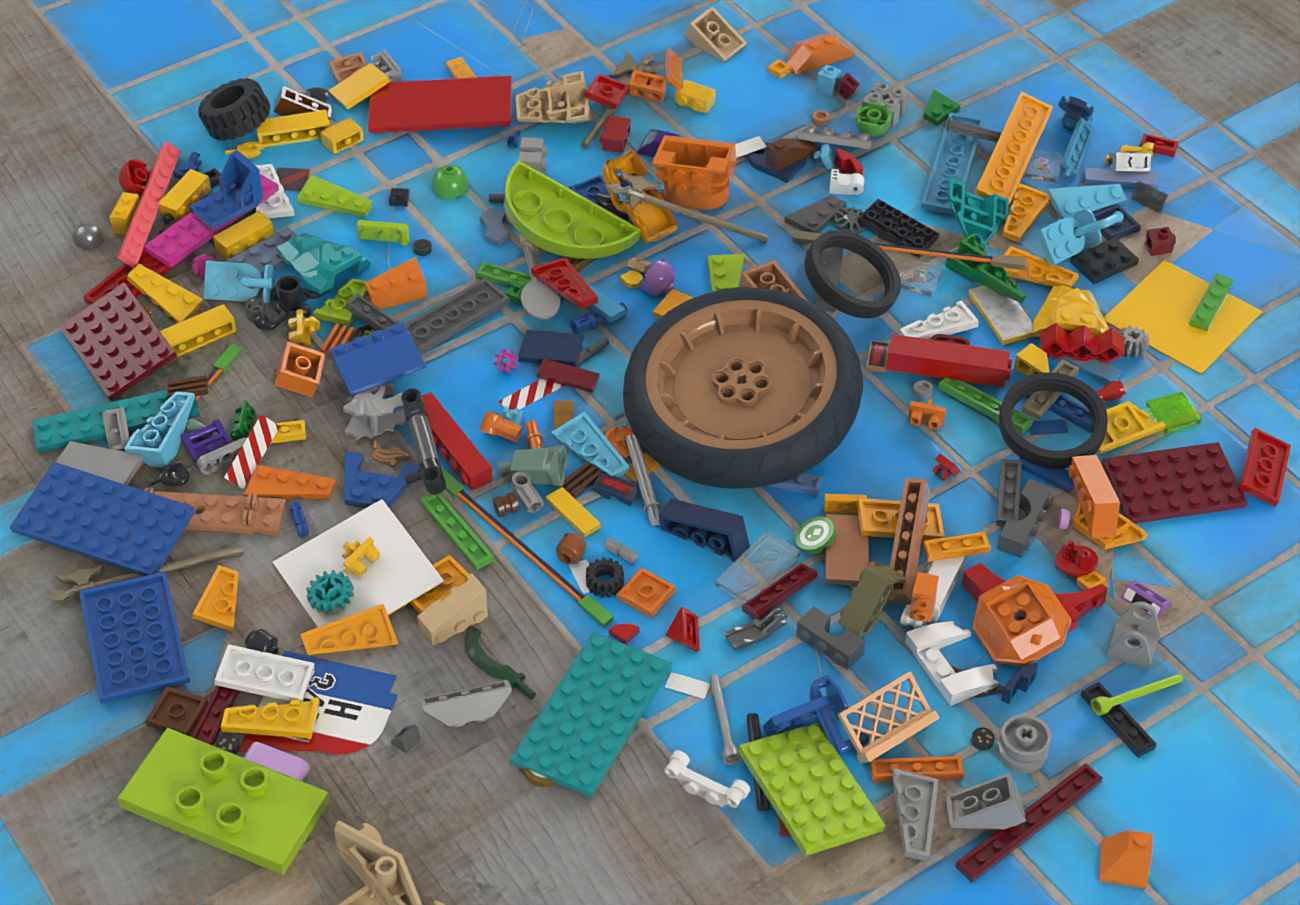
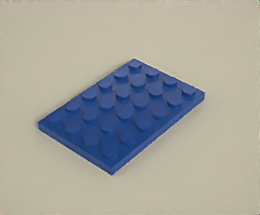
(133, 637)

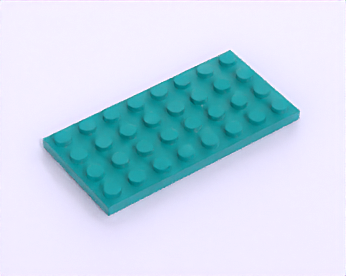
(591, 714)

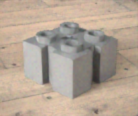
(895, 100)
(533, 153)

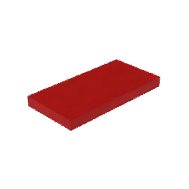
(1264, 467)

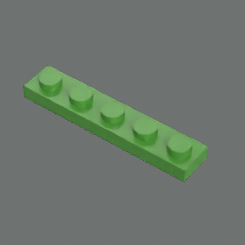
(982, 402)
(457, 531)

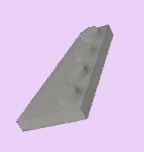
(916, 811)

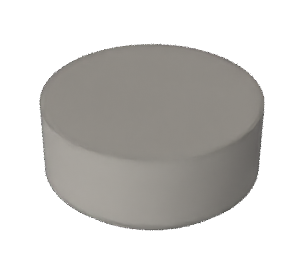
(923, 389)

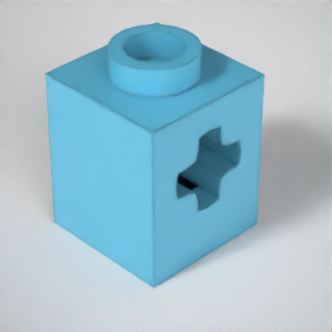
(827, 79)

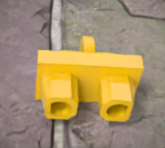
(302, 328)
(357, 554)

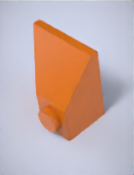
(1126, 858)

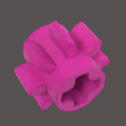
(200, 263)
(510, 356)

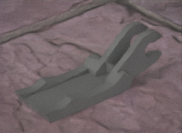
(756, 630)

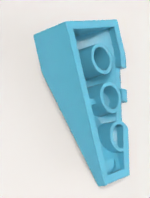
(161, 436)

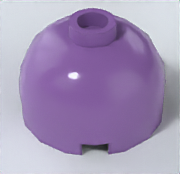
(659, 279)

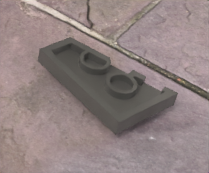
(815, 216)

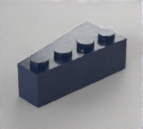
(706, 527)

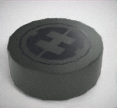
(422, 247)

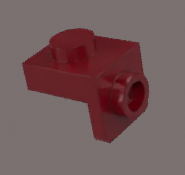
(846, 86)

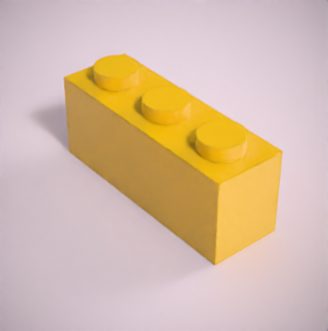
(187, 191)
(243, 235)

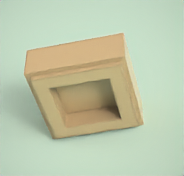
(639, 264)

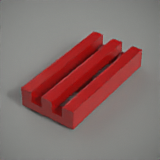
(1160, 145)

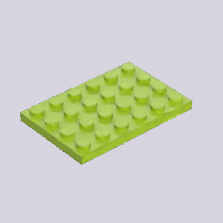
(811, 789)

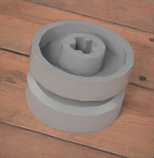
(1024, 744)

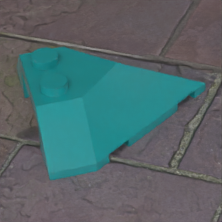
(975, 213)

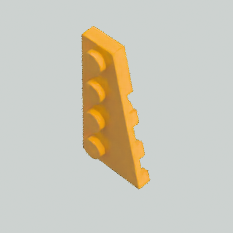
(356, 632)

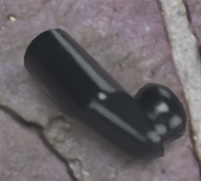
(168, 221)

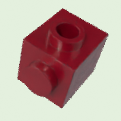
(1160, 241)

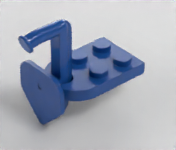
(822, 709)

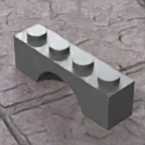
(1017, 534)

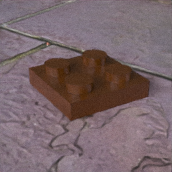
(177, 711)

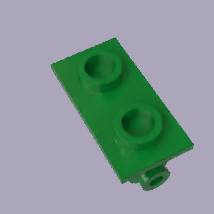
(243, 421)

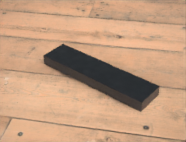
(1121, 722)

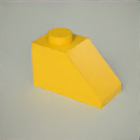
(1031, 361)

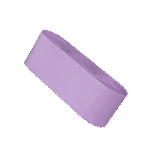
(278, 761)

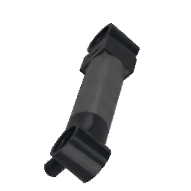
(423, 442)

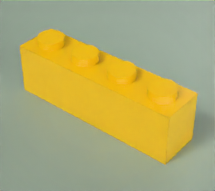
(292, 128)
(200, 330)

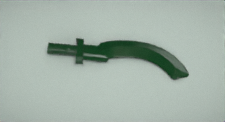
(493, 668)

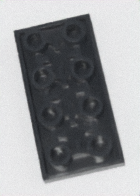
(897, 226)

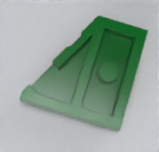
(939, 108)

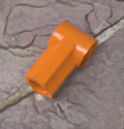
(497, 425)

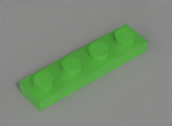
(1211, 302)

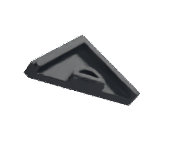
(606, 203)

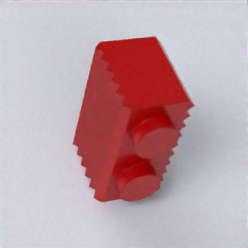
(615, 134)

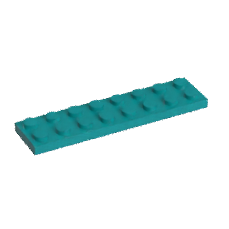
(88, 424)

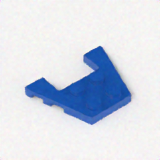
(367, 488)

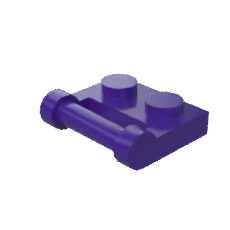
(207, 445)

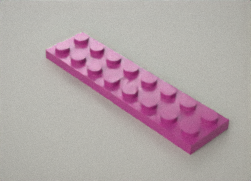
(191, 233)

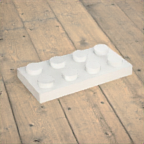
(264, 673)

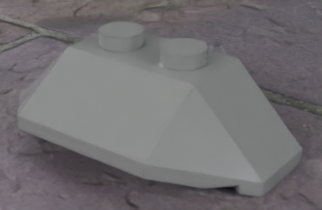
(467, 704)

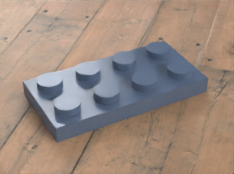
(265, 252)

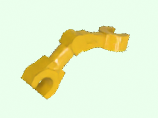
(1131, 149)

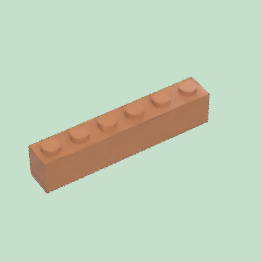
(909, 536)

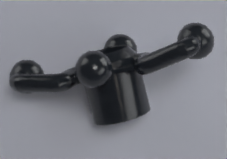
(290, 298)

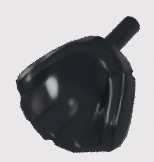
(317, 93)
(172, 475)

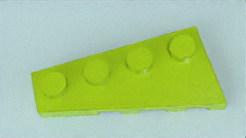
(332, 197)
(725, 270)

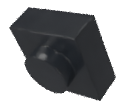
(399, 197)

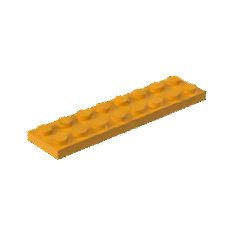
(1014, 148)

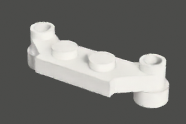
(705, 787)

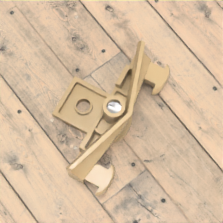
(377, 866)

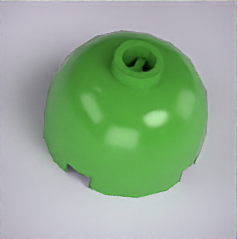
(873, 119)
(449, 182)

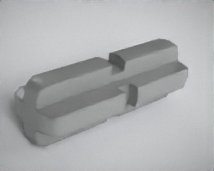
(617, 548)

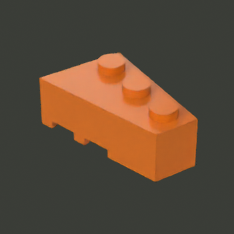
(397, 286)

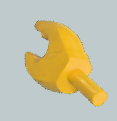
(249, 149)

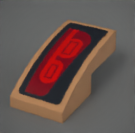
(877, 356)

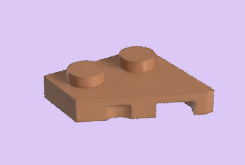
(346, 66)

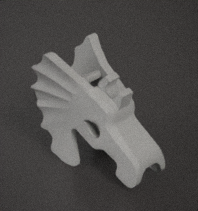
(373, 412)

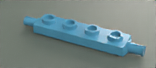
(1077, 148)

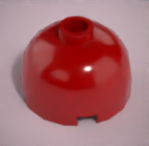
(134, 176)

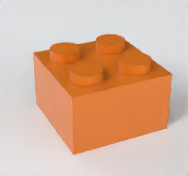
(299, 369)

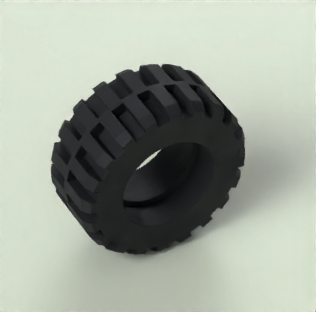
(234, 109)

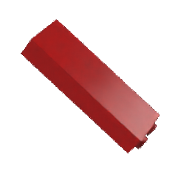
(949, 360)

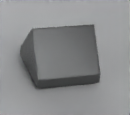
(406, 738)

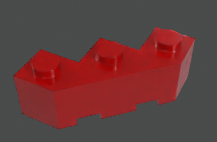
(1082, 344)

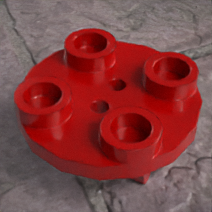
(1076, 560)

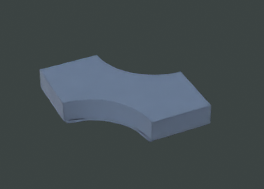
(493, 221)

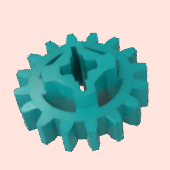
(330, 592)

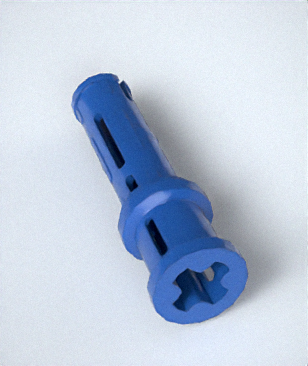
(588, 321)

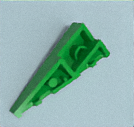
(982, 272)

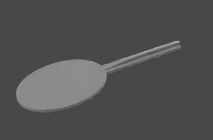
(537, 297)

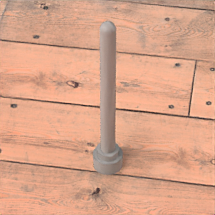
(730, 751)

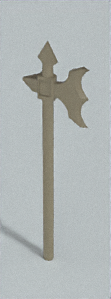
(623, 67)
(636, 196)
(82, 576)

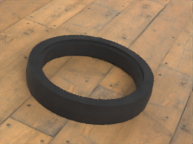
(832, 294)
(1053, 382)

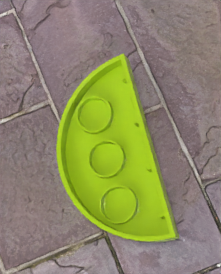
(561, 218)

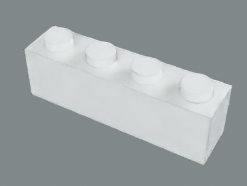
(948, 573)

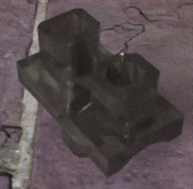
(1149, 196)

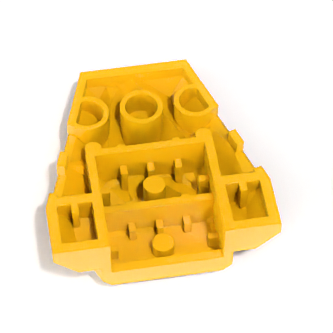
(1070, 310)

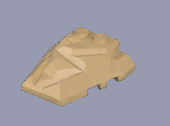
(556, 103)

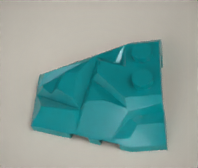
(320, 260)

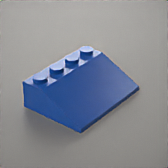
(376, 358)

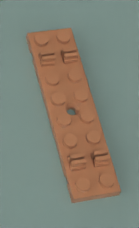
(231, 513)

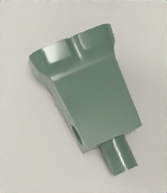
(542, 464)

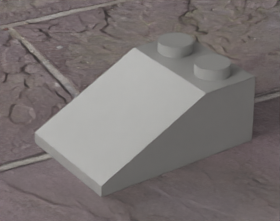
(987, 805)

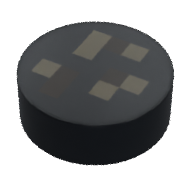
(982, 738)
(228, 742)

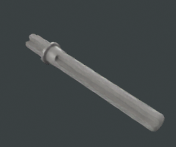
(651, 505)

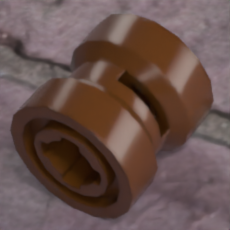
(505, 504)

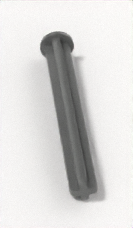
(972, 130)

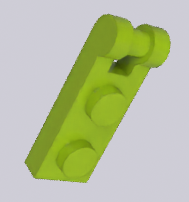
(383, 231)

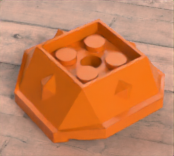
(1025, 640)

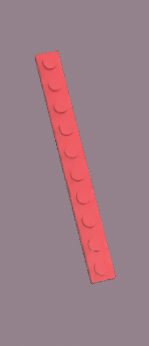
(148, 204)

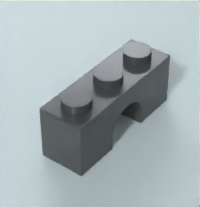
(841, 649)

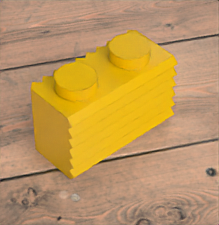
(695, 96)
(341, 135)
(124, 212)

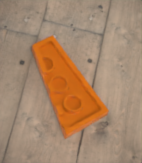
(277, 482)

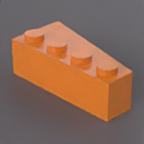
(1095, 496)

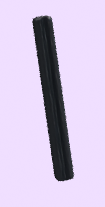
(754, 733)

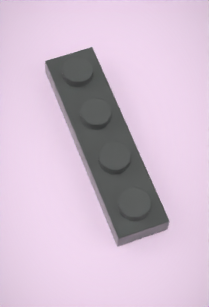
(1009, 491)

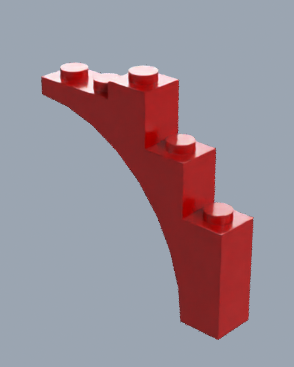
(980, 580)

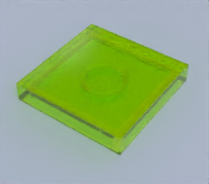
(1173, 411)

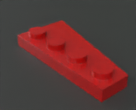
(566, 281)

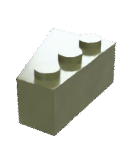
(868, 599)

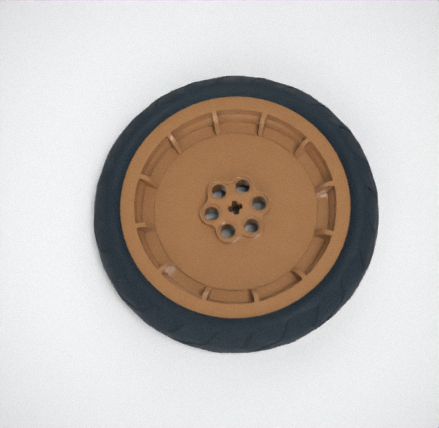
(742, 387)

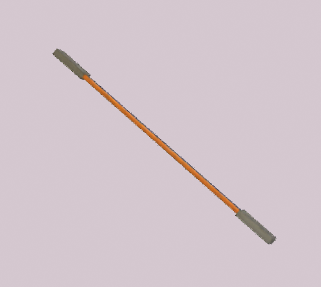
(995, 260)

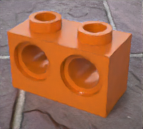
(648, 86)
(924, 597)

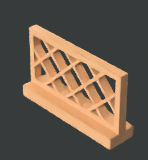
(892, 736)

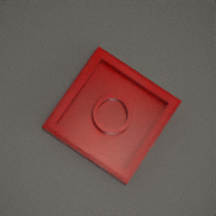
(607, 91)

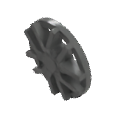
(848, 219)

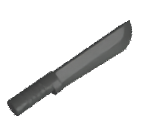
(590, 351)

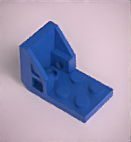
(238, 193)

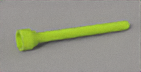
(1102, 705)

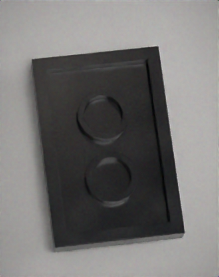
(1104, 260)

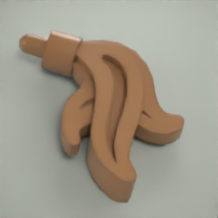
(388, 456)

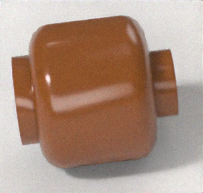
(571, 548)

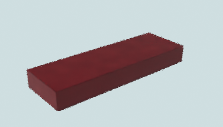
(568, 375)

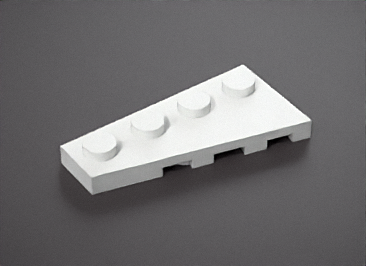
(277, 204)
(947, 323)

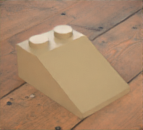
(714, 35)

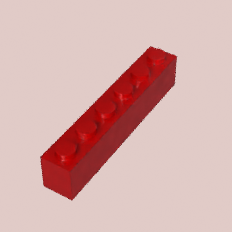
(456, 446)

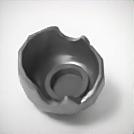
(88, 236)

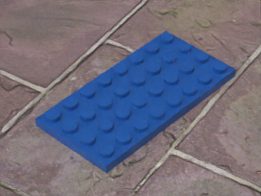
(103, 519)

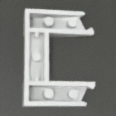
(955, 687)

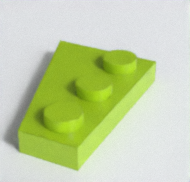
(334, 308)

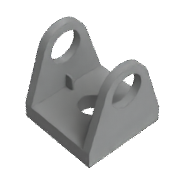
(1137, 629)

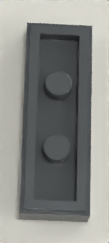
(369, 313)

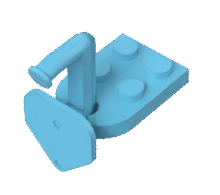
(1070, 234)
(233, 281)

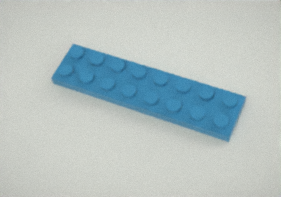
(951, 161)

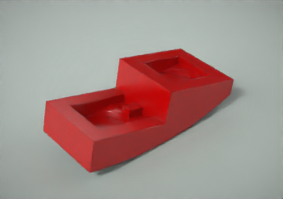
(847, 163)

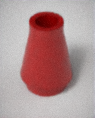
(1112, 391)

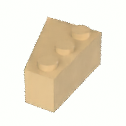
(455, 613)

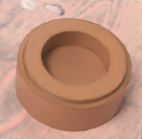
(820, 118)

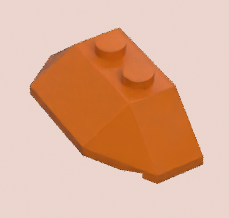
(817, 53)

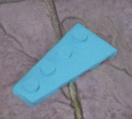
(1095, 198)
(590, 444)

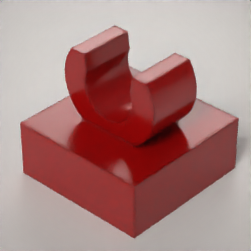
(945, 465)

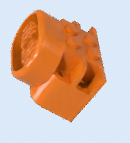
(695, 171)

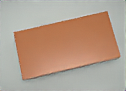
(848, 552)

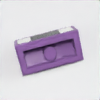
(1138, 592)

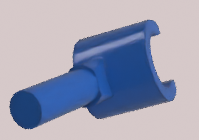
(513, 138)

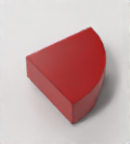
(624, 632)

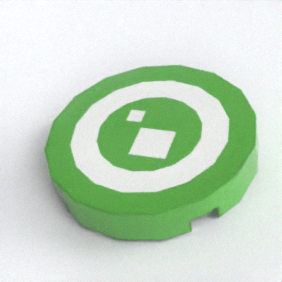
(815, 535)

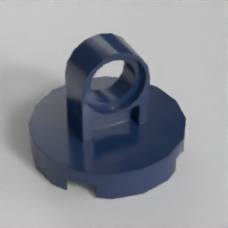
(1074, 108)

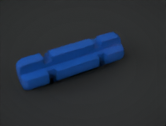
(299, 519)

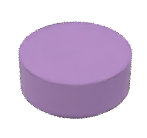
(1063, 519)

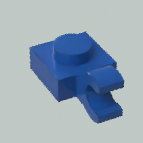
(184, 167)

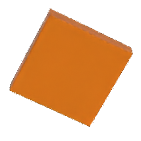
(646, 593)

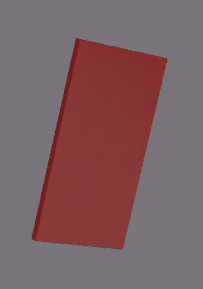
(441, 104)

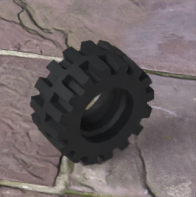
(604, 587)

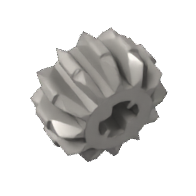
(1135, 341)

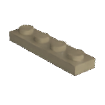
(1042, 400)

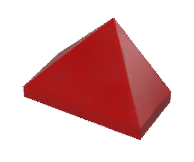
(685, 629)

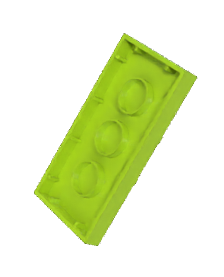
(224, 800)

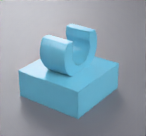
(826, 156)
(513, 415)

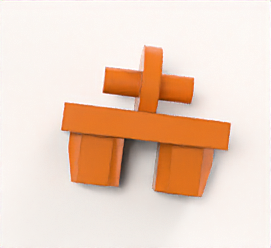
(927, 413)

